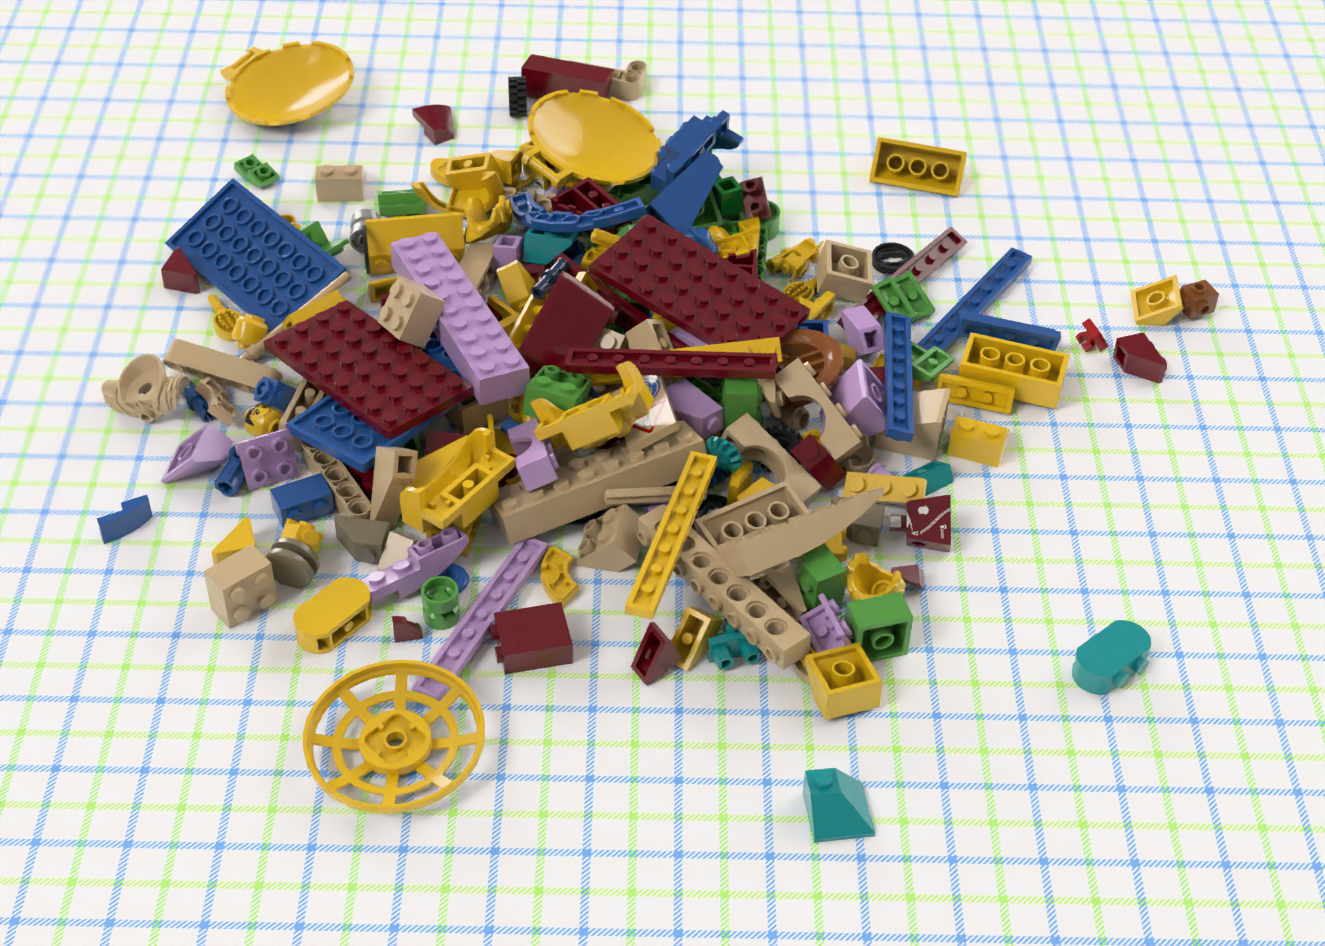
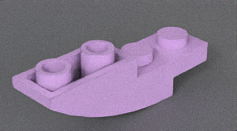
(425, 560)

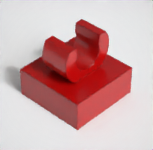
(1092, 336)

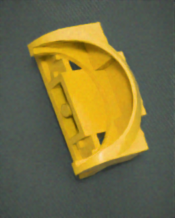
(598, 419)
(461, 489)

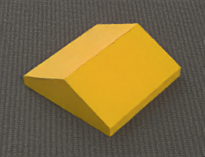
(1157, 302)

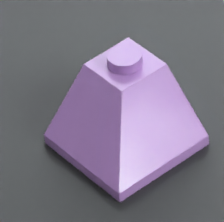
(198, 454)

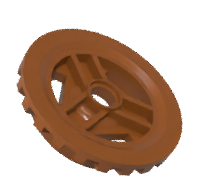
(821, 353)

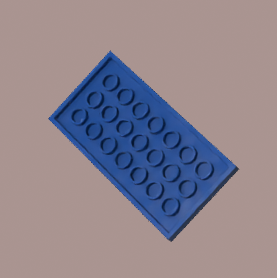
(254, 255)
(347, 437)

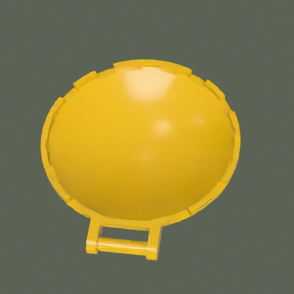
(287, 82)
(590, 139)

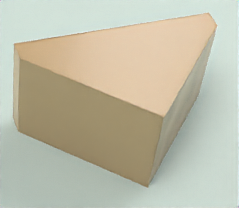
(396, 548)

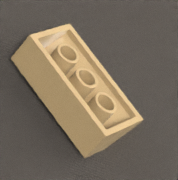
(750, 514)

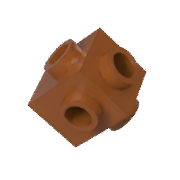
(1198, 299)

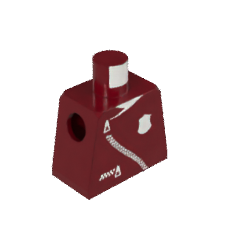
(926, 523)

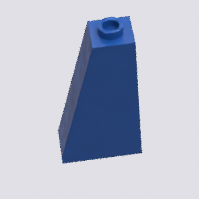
(684, 197)

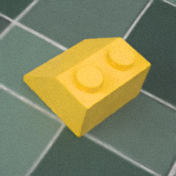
(977, 441)
(843, 681)

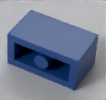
(302, 499)

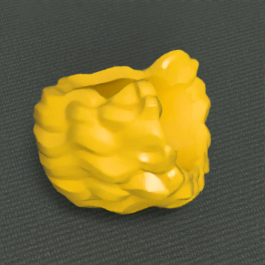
(869, 580)

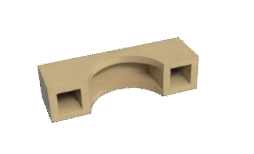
(838, 436)
(758, 445)

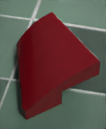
(436, 122)

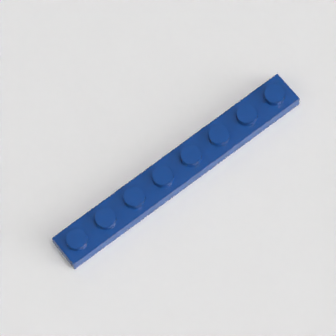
(978, 298)
(898, 377)

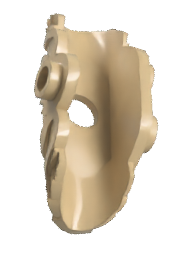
(145, 376)

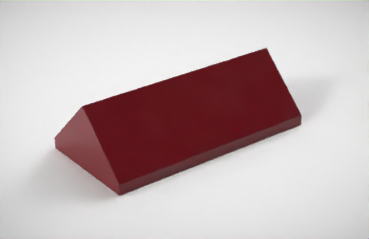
(553, 74)

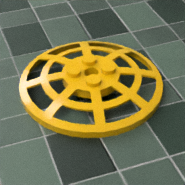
(391, 725)

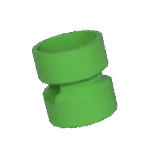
(440, 602)

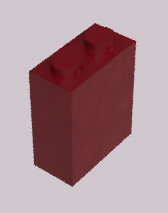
(532, 638)

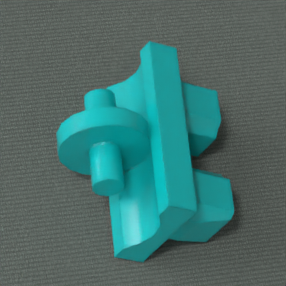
(729, 645)

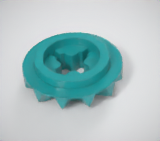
(727, 454)

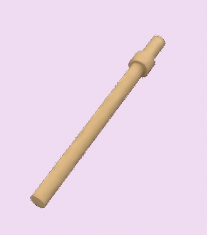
(255, 351)

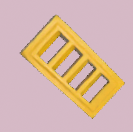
(739, 481)

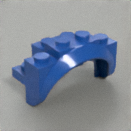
(689, 144)

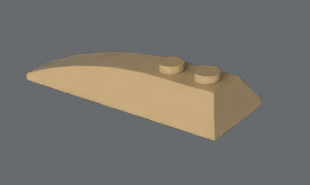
(781, 542)

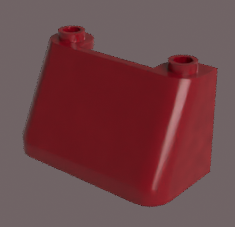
(569, 318)

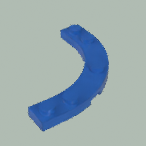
(558, 222)

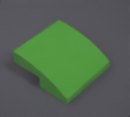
(400, 203)
(904, 297)
(928, 363)

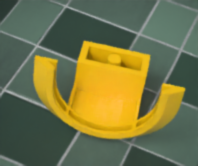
(470, 178)

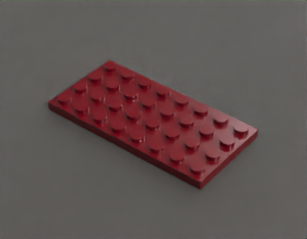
(695, 286)
(368, 369)

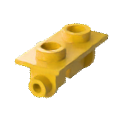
(798, 265)

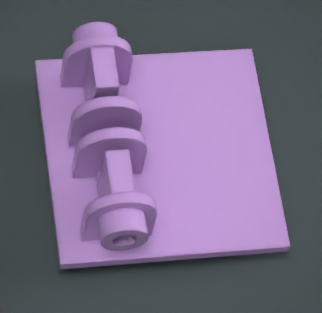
(268, 459)

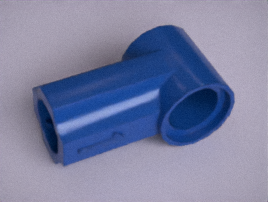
(231, 476)

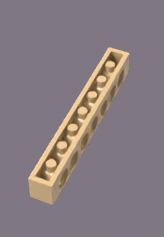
(733, 596)

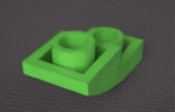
(255, 172)

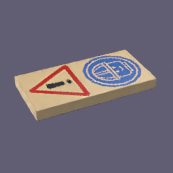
(658, 422)

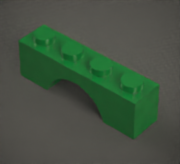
(728, 195)

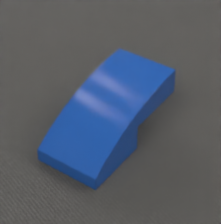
(121, 523)

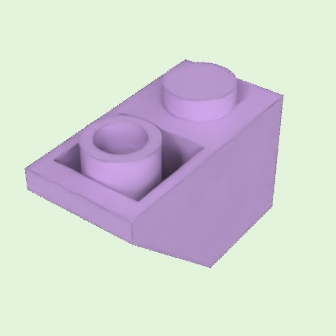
(862, 331)

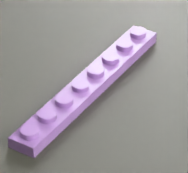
(475, 624)

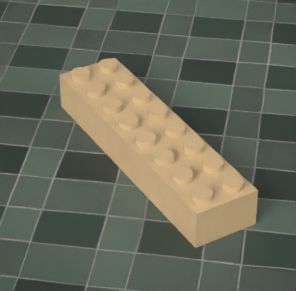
(584, 480)

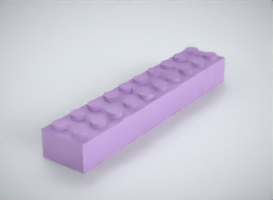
(466, 323)

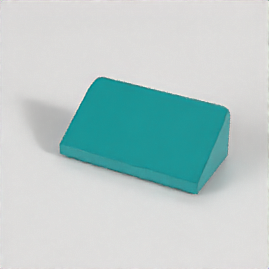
(936, 473)

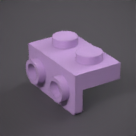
(825, 626)

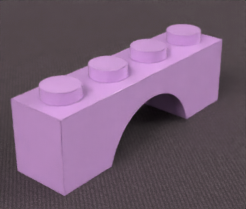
(534, 458)

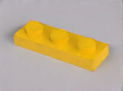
(978, 393)
(897, 488)

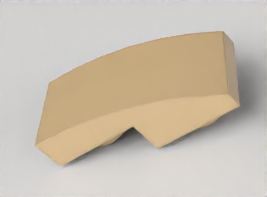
(772, 395)

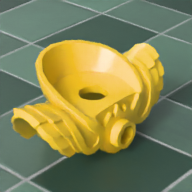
(479, 226)

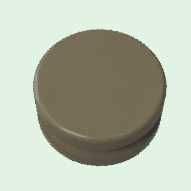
(293, 562)

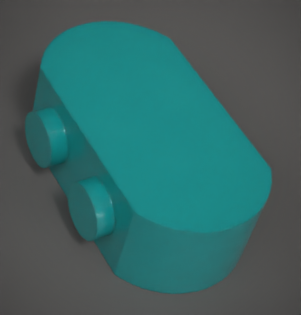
(1111, 657)

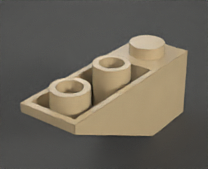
(392, 474)

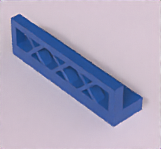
(1007, 330)

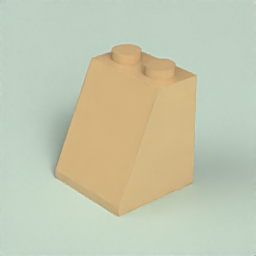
(930, 416)

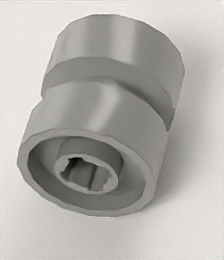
(357, 220)

